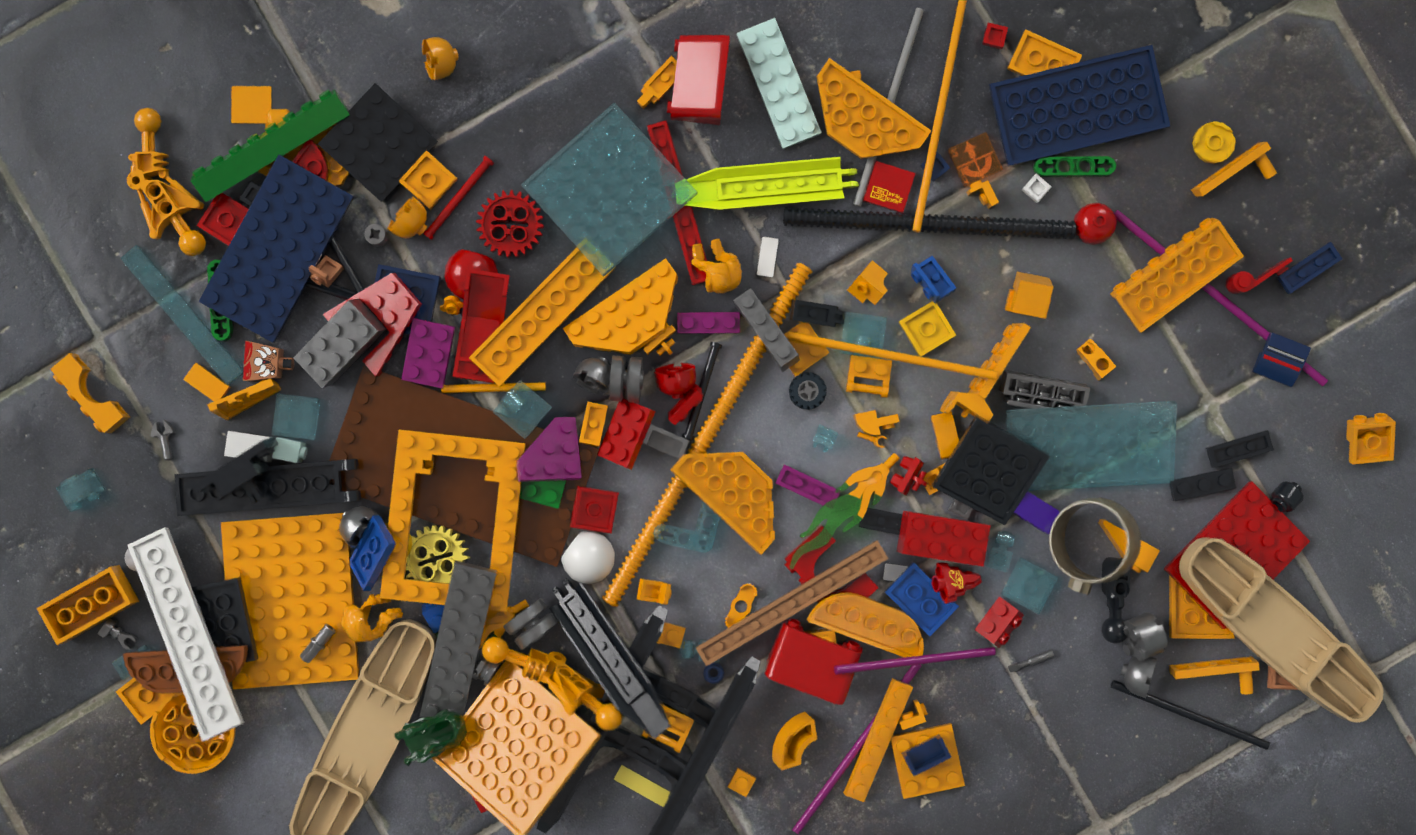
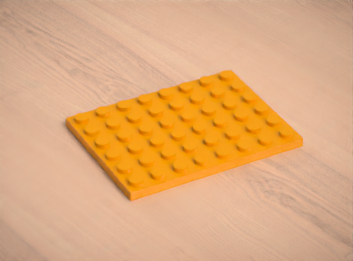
(293, 585)

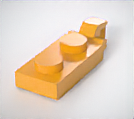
(659, 83)

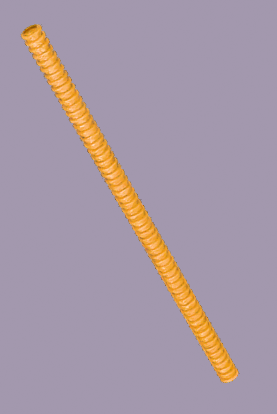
(704, 438)

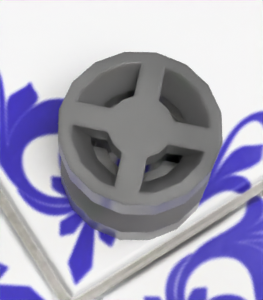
(379, 238)

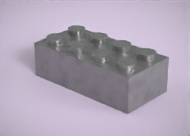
(339, 343)

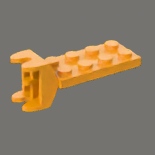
(974, 400)

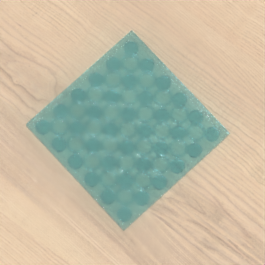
(609, 189)

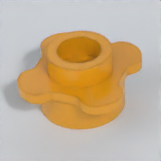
(451, 305)

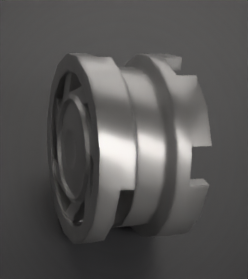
(485, 671)

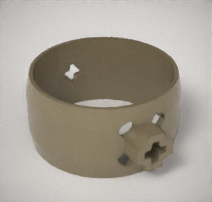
(1079, 580)

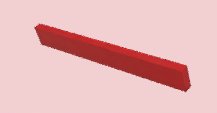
(684, 218)

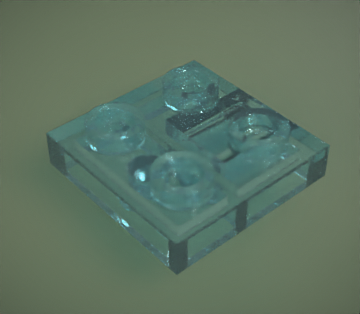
(864, 331)
(522, 409)

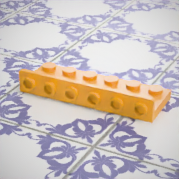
(1177, 273)

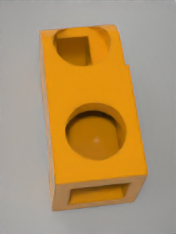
(1095, 359)

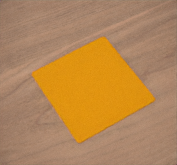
(250, 103)

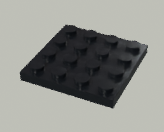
(377, 142)
(990, 470)
(226, 614)

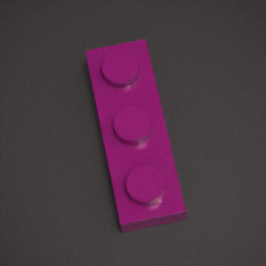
(708, 322)
(806, 485)

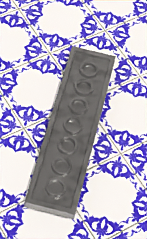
(458, 639)

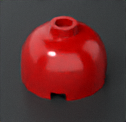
(1095, 223)
(675, 380)

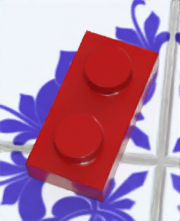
(680, 409)

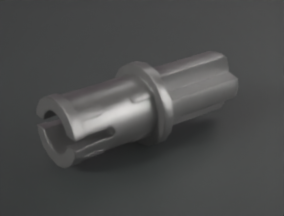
(317, 643)

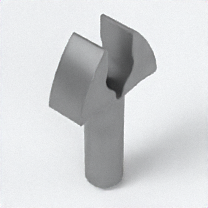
(164, 437)

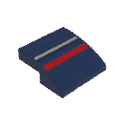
(1281, 359)

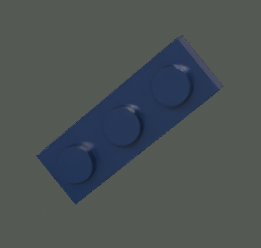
(1309, 267)

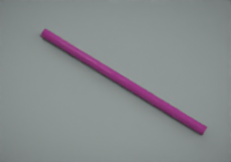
(915, 660)

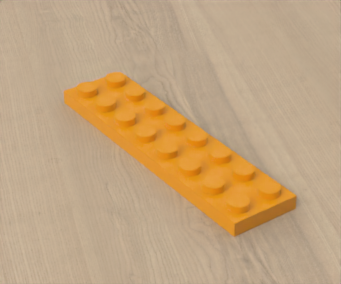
(537, 317)

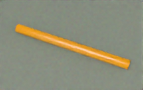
(464, 388)

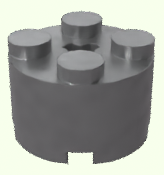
(1144, 637)

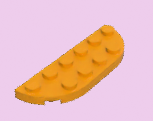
(869, 623)

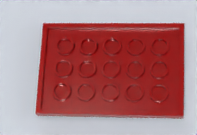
(1255, 529)

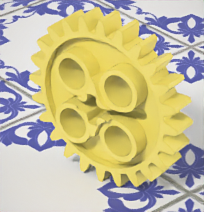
(430, 540)

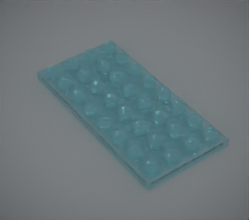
(1100, 443)

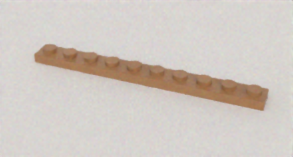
(791, 602)

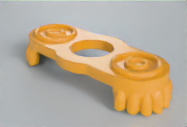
(746, 593)

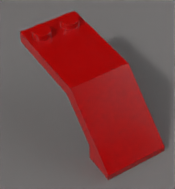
(482, 314)

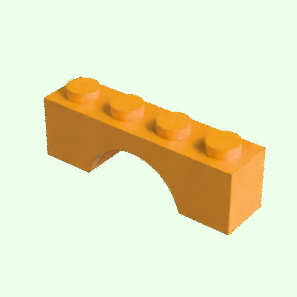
(73, 374)

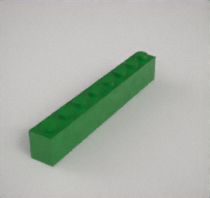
(265, 148)

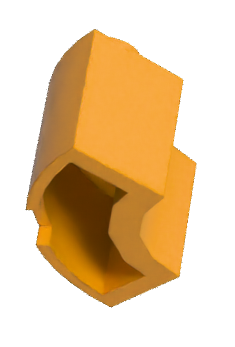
(793, 740)

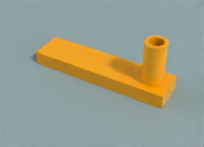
(1255, 153)
(1241, 665)

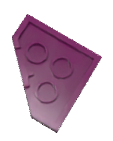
(553, 454)

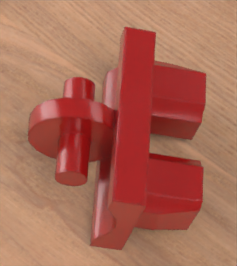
(905, 483)

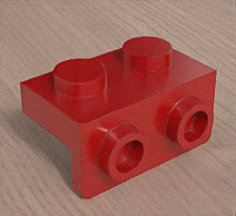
(999, 622)

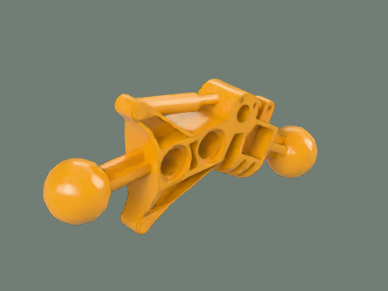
(150, 164)
(567, 685)

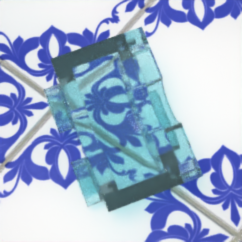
(79, 488)

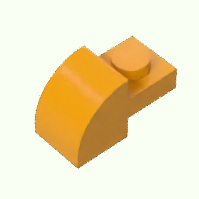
(869, 423)

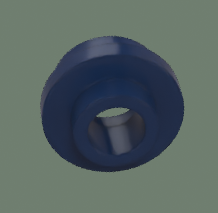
(713, 680)

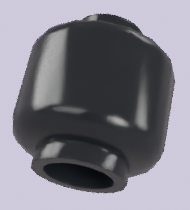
(1287, 496)

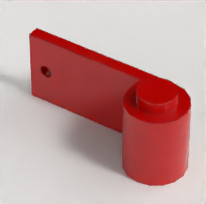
(1244, 281)

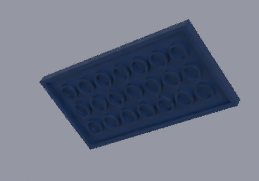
(1079, 105)
(275, 247)

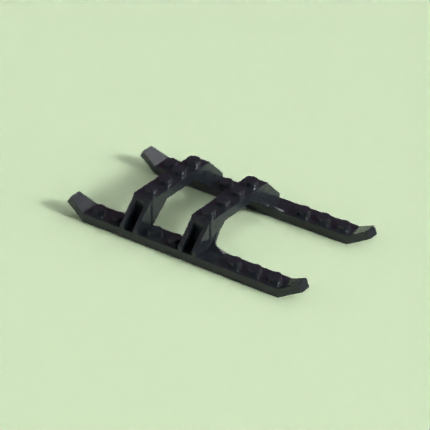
(683, 776)

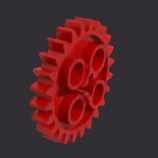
(512, 205)

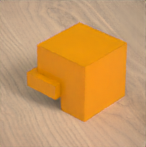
(1030, 295)

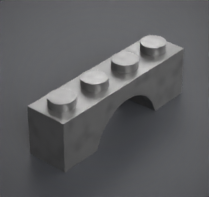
(767, 330)

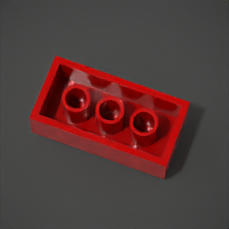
(943, 538)

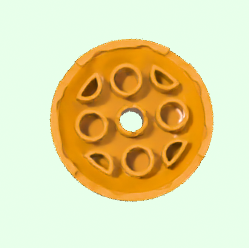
(177, 744)

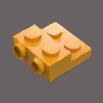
(1371, 438)

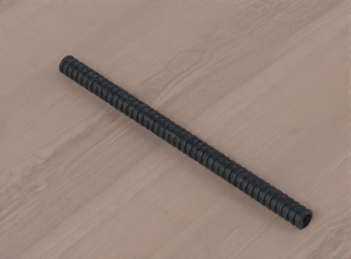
(930, 223)

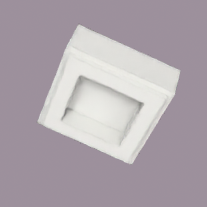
(1036, 188)

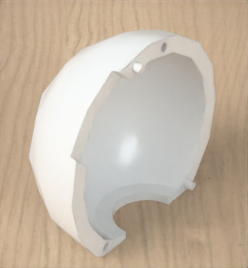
(589, 558)

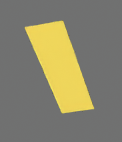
(642, 785)

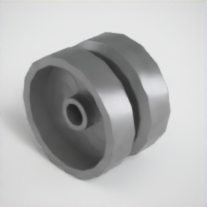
(626, 379)
(531, 625)

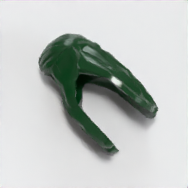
(432, 735)

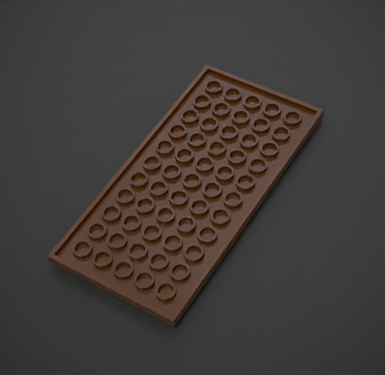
(457, 488)

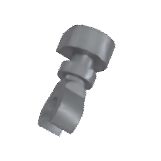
(109, 628)

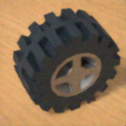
(814, 389)

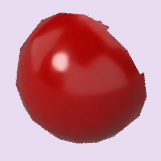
(457, 269)

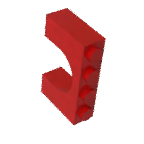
(805, 568)

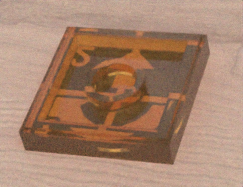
(975, 159)

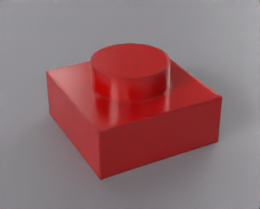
(995, 35)

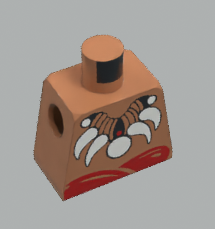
(264, 362)

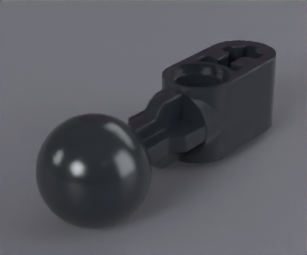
(1114, 626)

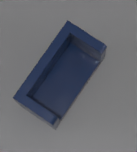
(926, 755)

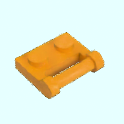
(870, 369)
(680, 726)

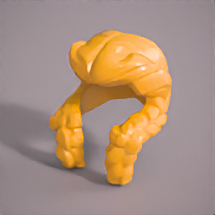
(720, 276)
(356, 620)

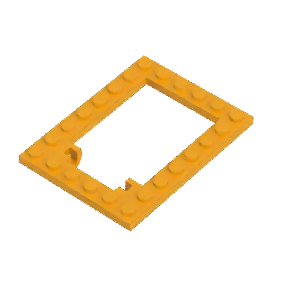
(411, 452)

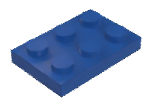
(372, 553)
(916, 597)

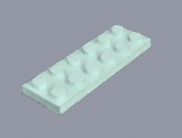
(778, 83)

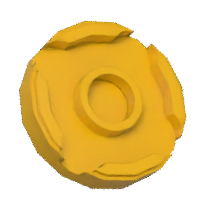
(1214, 142)

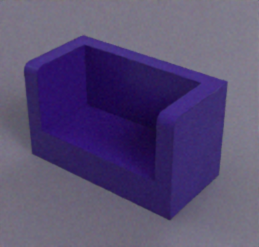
(1036, 512)

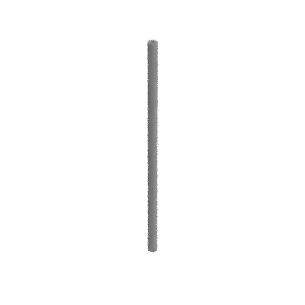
(891, 97)

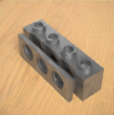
(1042, 387)

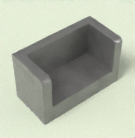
(666, 442)

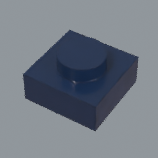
(939, 168)

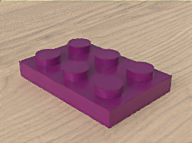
(428, 353)

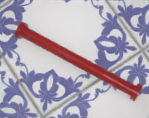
(458, 197)

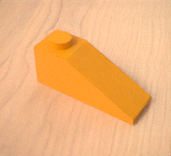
(1119, 540)

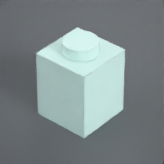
(290, 450)

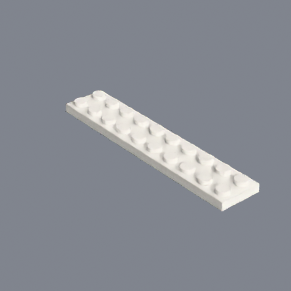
(185, 634)

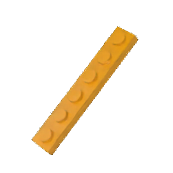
(878, 740)

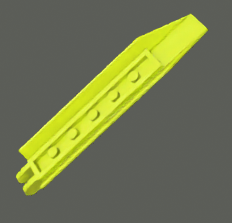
(771, 184)

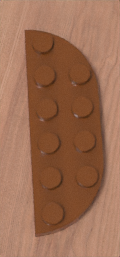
(158, 674)

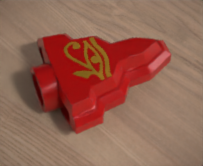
(953, 582)

